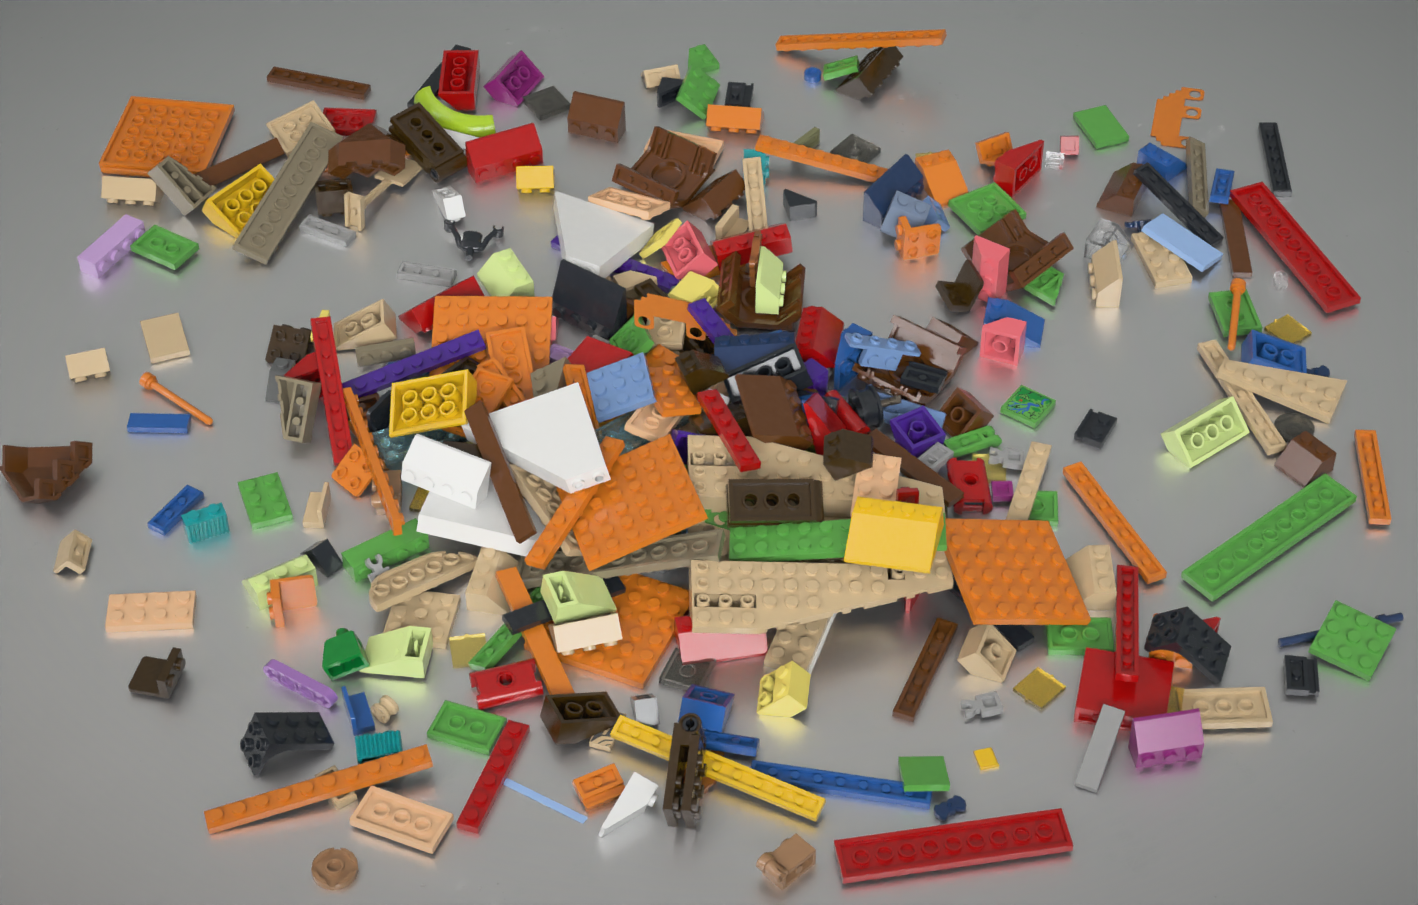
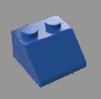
(1162, 161)
(709, 704)

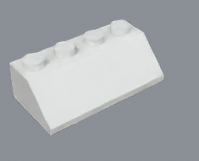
(446, 471)

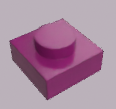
(1002, 491)

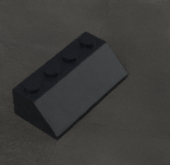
(784, 362)

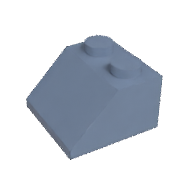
(904, 205)

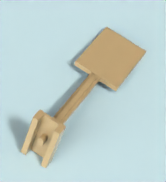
(356, 204)

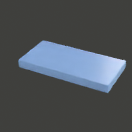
(1182, 242)

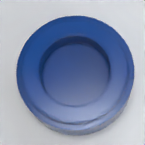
(812, 75)

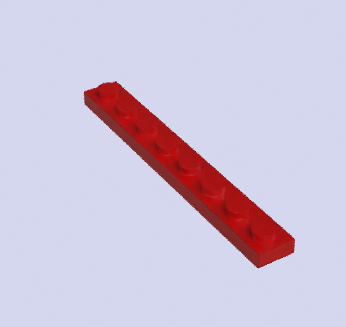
(331, 388)
(1127, 624)

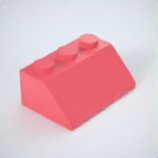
(689, 252)
(992, 265)

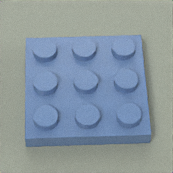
(621, 387)

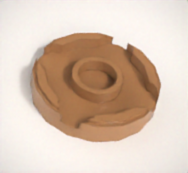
(334, 868)

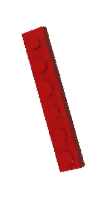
(729, 430)
(493, 777)

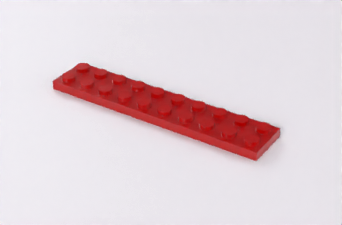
(1295, 247)
(952, 845)

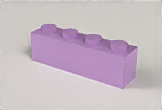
(111, 246)

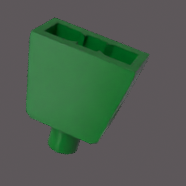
(343, 654)

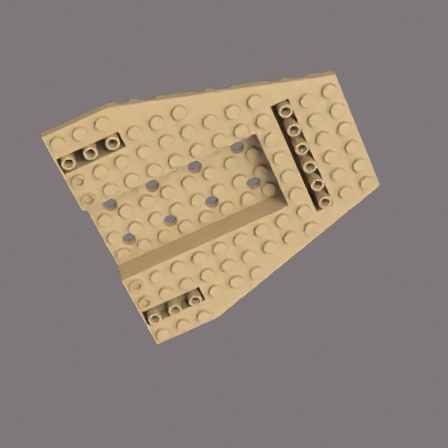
(768, 595)

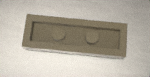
(385, 352)

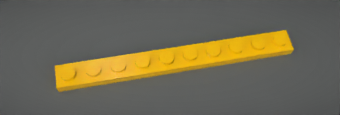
(724, 770)

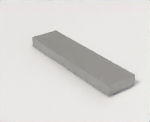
(1099, 748)

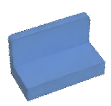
(936, 214)

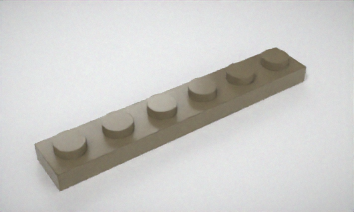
(1197, 175)

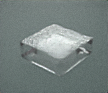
(1054, 160)

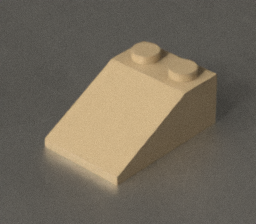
(366, 327)

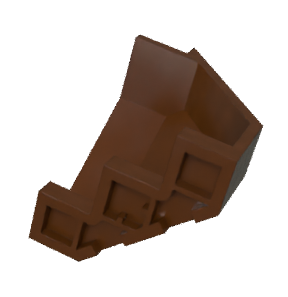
(366, 153)
(44, 472)

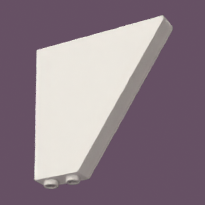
(597, 235)
(551, 439)
(481, 526)

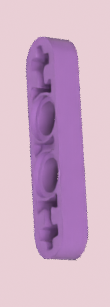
(300, 683)

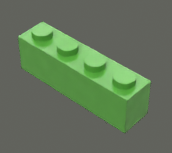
(390, 547)

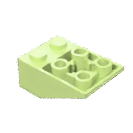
(575, 596)
(400, 652)

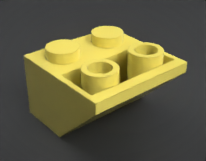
(695, 287)
(784, 691)

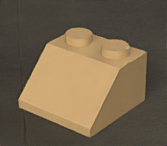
(87, 364)
(986, 653)

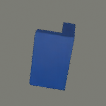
(358, 712)

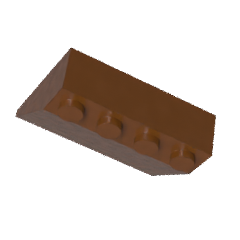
(774, 410)

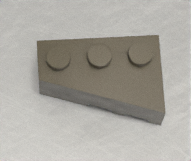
(180, 185)
(549, 377)
(298, 407)

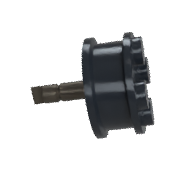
(869, 406)

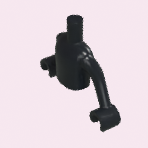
(472, 240)

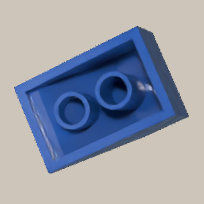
(1002, 308)
(1273, 352)
(847, 357)

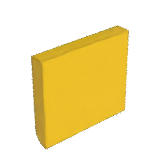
(986, 758)

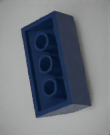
(901, 177)
(745, 348)

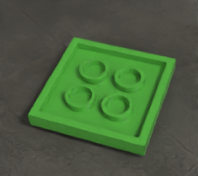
(984, 207)
(1352, 640)

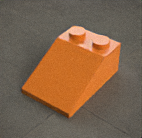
(941, 176)

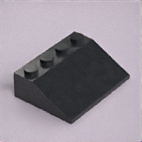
(589, 301)

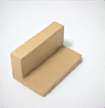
(653, 76)
(731, 224)
(317, 508)
(73, 552)

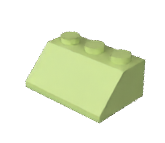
(505, 276)
(769, 283)
(259, 584)

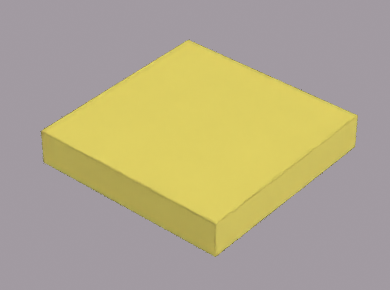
(660, 238)

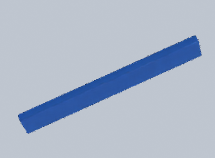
(844, 784)

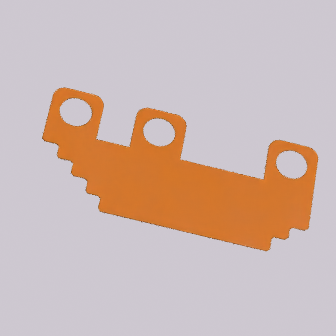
(1169, 116)
(669, 309)

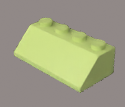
(1205, 432)

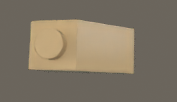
(629, 280)

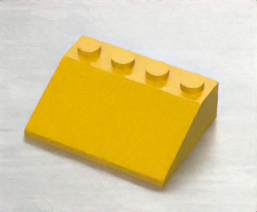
(236, 202)
(431, 402)
(894, 534)

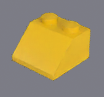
(535, 178)

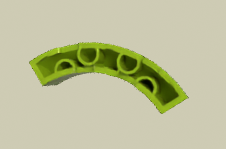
(452, 120)

